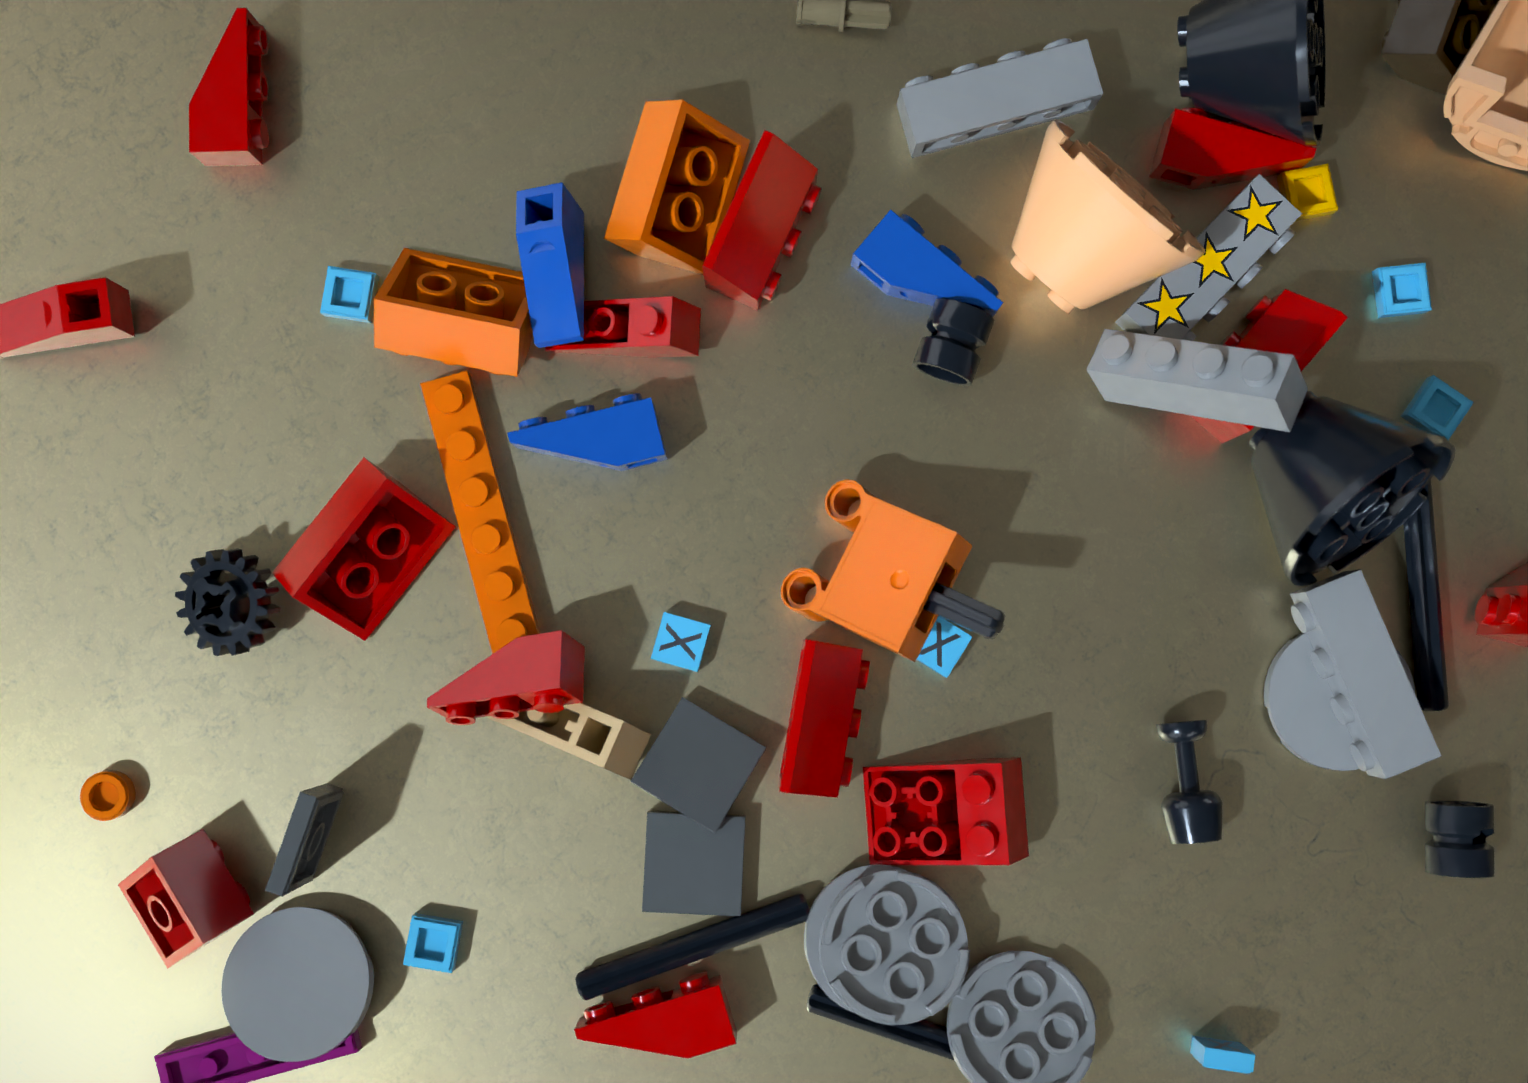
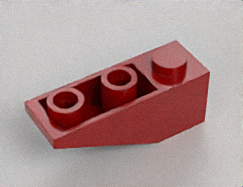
(227, 104)
(1212, 153)
(65, 317)
(638, 328)
(524, 675)
(670, 1023)

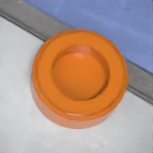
(107, 795)

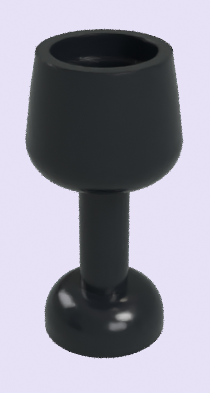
(1191, 813)

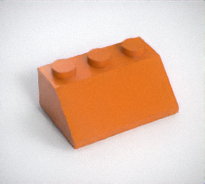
(676, 185)
(454, 312)

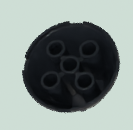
(1257, 64)
(1341, 482)

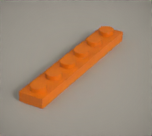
(480, 509)

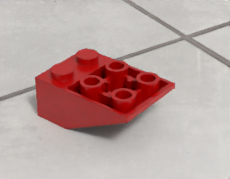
(946, 812)

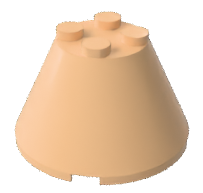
(1093, 226)

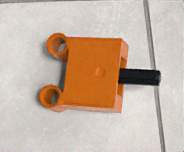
(890, 577)

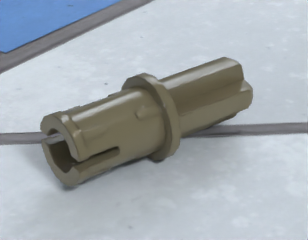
(845, 13)

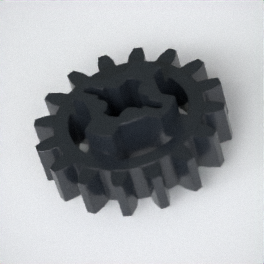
(225, 603)

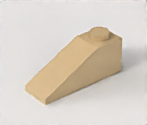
(587, 735)

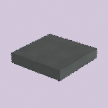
(698, 765)
(305, 838)
(692, 867)

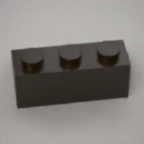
(1433, 39)

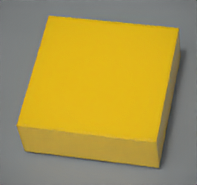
(1309, 191)

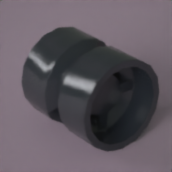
(954, 338)
(1459, 839)

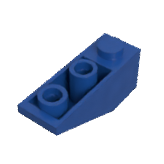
(552, 262)
(915, 270)
(607, 438)

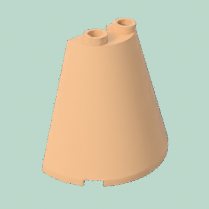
(1491, 89)

